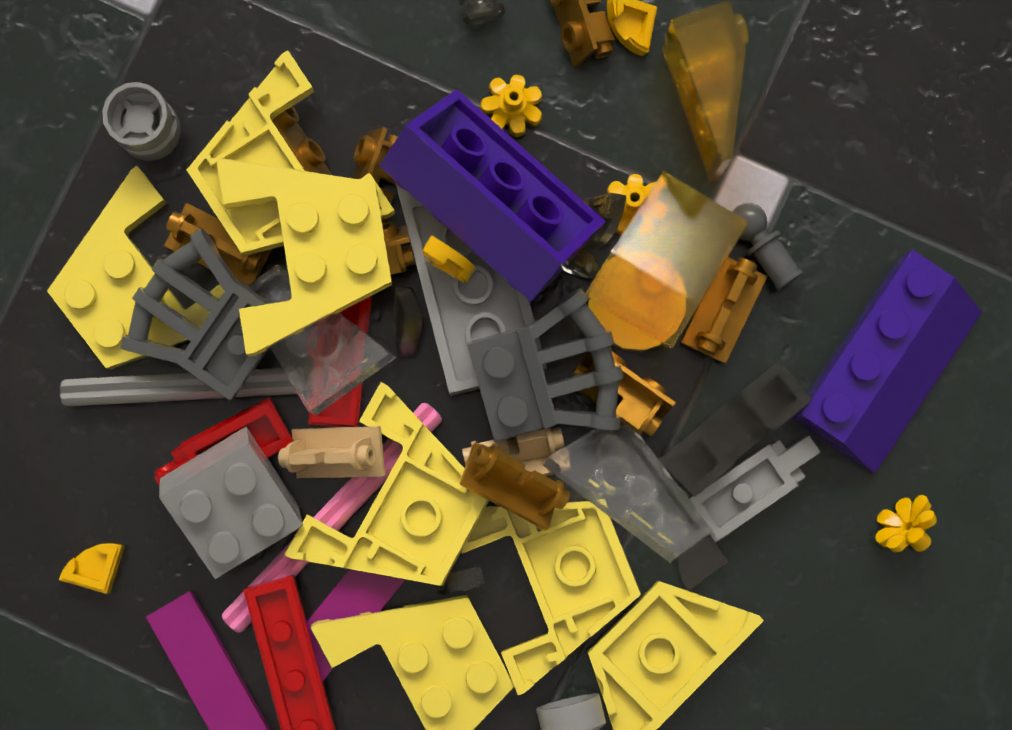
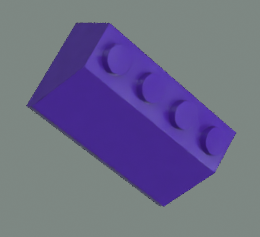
(491, 193)
(889, 361)

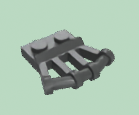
(215, 348)
(514, 379)

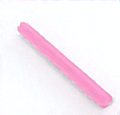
(334, 514)

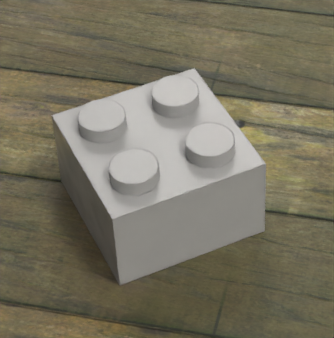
(230, 502)

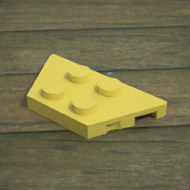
(664, 653)

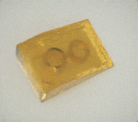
(707, 66)
(666, 260)

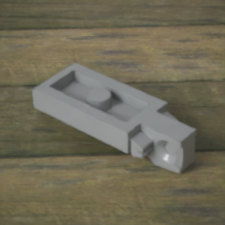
(753, 485)

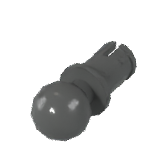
(767, 247)

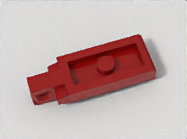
(261, 420)

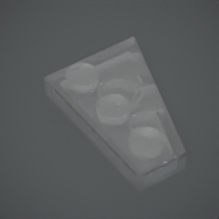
(327, 355)
(632, 488)

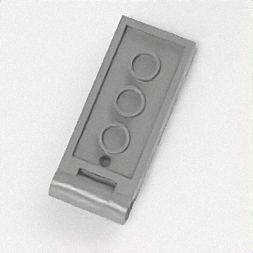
(457, 309)

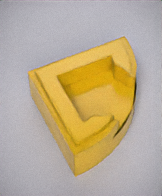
(632, 23)
(448, 260)
(94, 567)

